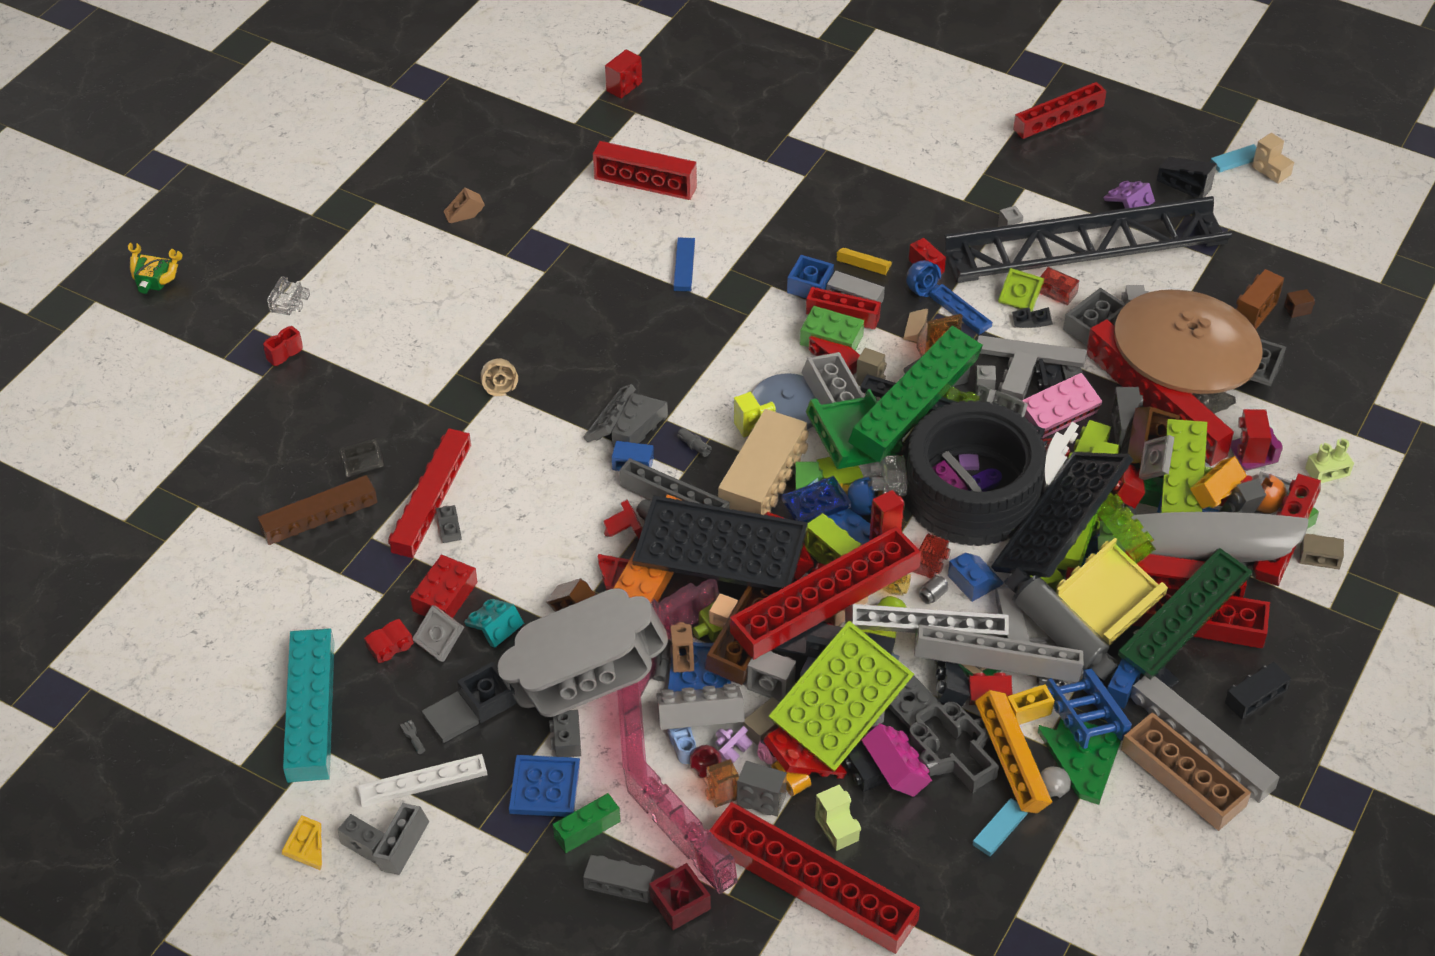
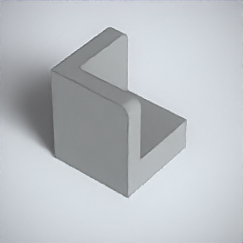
(1010, 216)

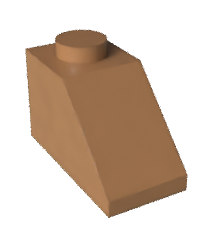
(464, 206)

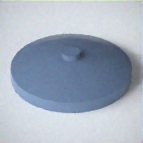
(788, 393)

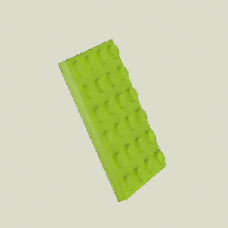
(841, 696)

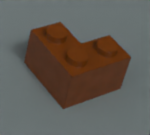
(569, 594)

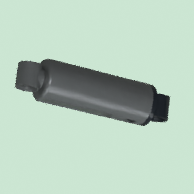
(1060, 621)

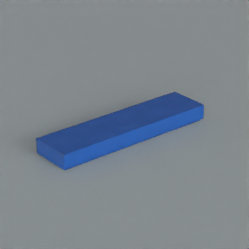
(684, 264)
(957, 305)

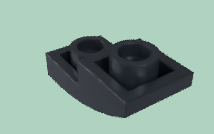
(1026, 319)

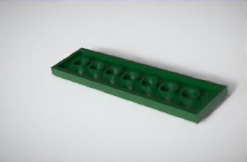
(1185, 613)

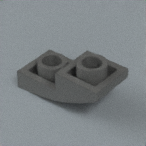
(448, 524)

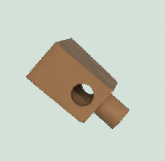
(682, 639)

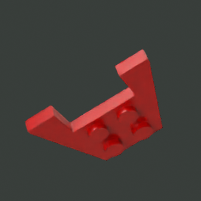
(795, 757)

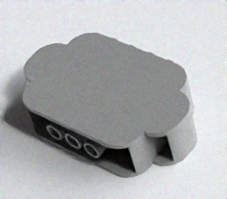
(583, 652)

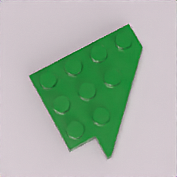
(1086, 767)

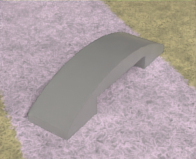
(994, 396)

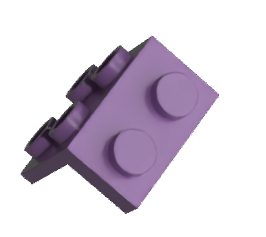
(1131, 194)

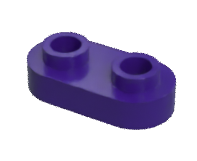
(988, 479)

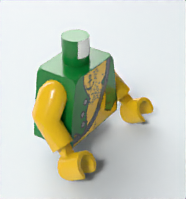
(152, 271)

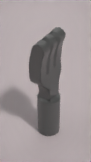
(410, 731)

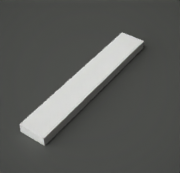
(422, 780)

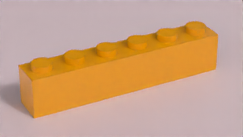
(1013, 752)

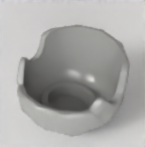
(1056, 781)

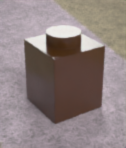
(1299, 303)

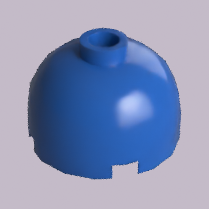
(923, 277)
(861, 496)

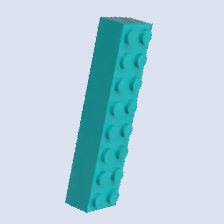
(309, 706)

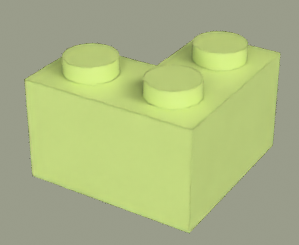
(835, 817)

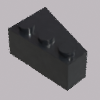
(1187, 175)

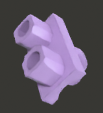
(740, 739)

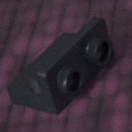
(1047, 375)

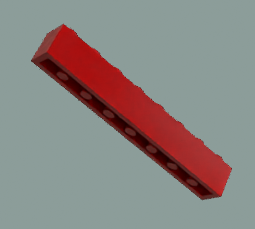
(430, 493)

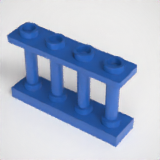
(1098, 696)

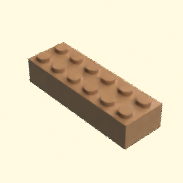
(1185, 771)

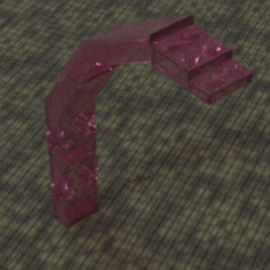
(643, 782)

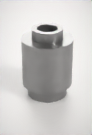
(933, 589)

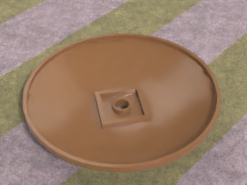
(1207, 360)

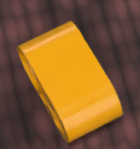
(795, 782)

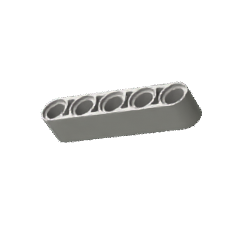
(1007, 606)

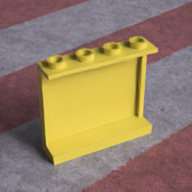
(1110, 591)

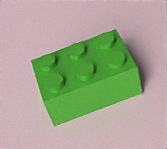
(832, 327)

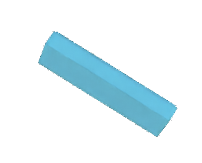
(1234, 158)
(999, 827)

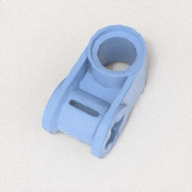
(683, 743)

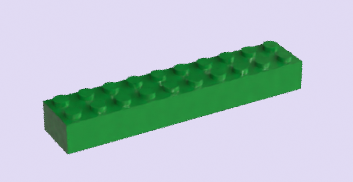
(915, 394)

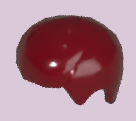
(704, 757)

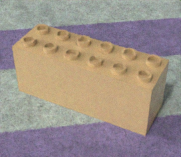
(765, 463)

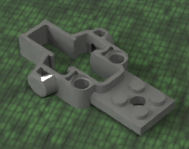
(926, 706)

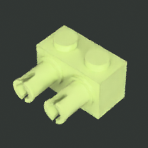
(1329, 462)

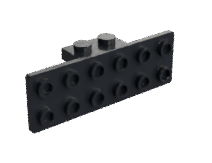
(816, 639)

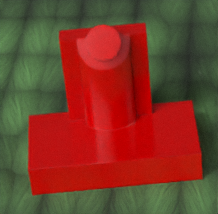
(622, 521)

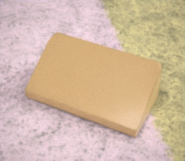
(915, 323)

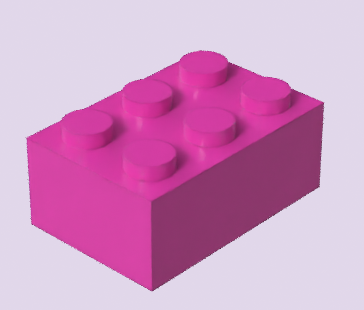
(897, 759)

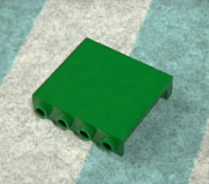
(834, 426)

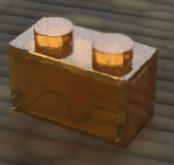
(721, 783)

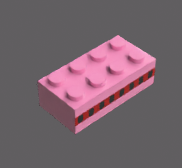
(1062, 404)

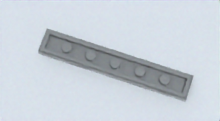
(1048, 353)

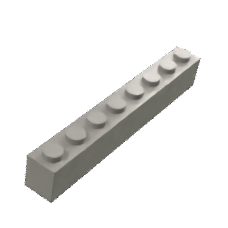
(908, 620)
(998, 653)
(1205, 736)

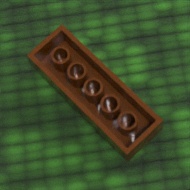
(726, 655)

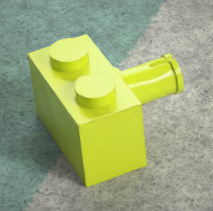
(747, 412)

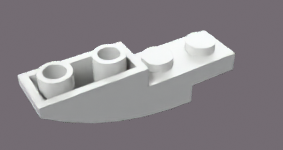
(1056, 454)

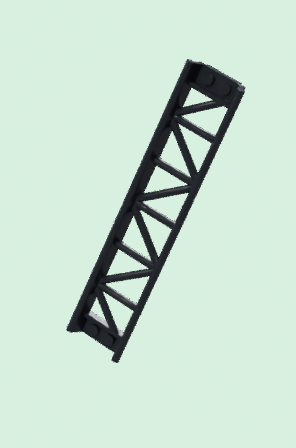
(964, 267)

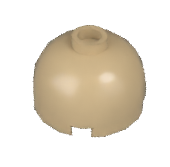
(498, 377)

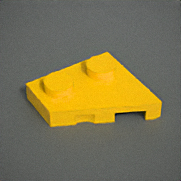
(305, 843)

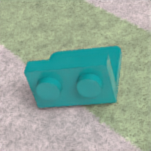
(496, 620)

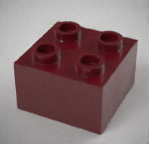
(680, 896)

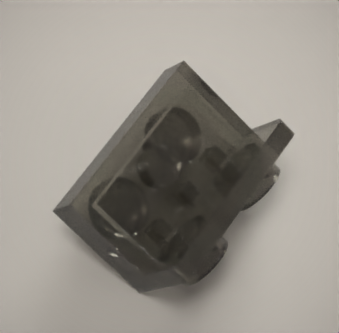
(1216, 401)

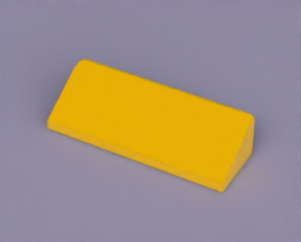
(863, 261)

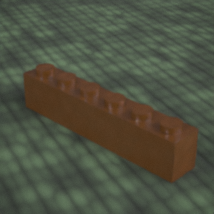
(317, 510)

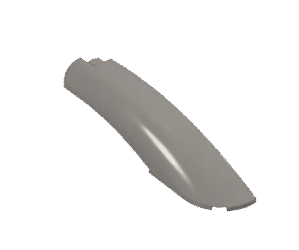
(1201, 534)

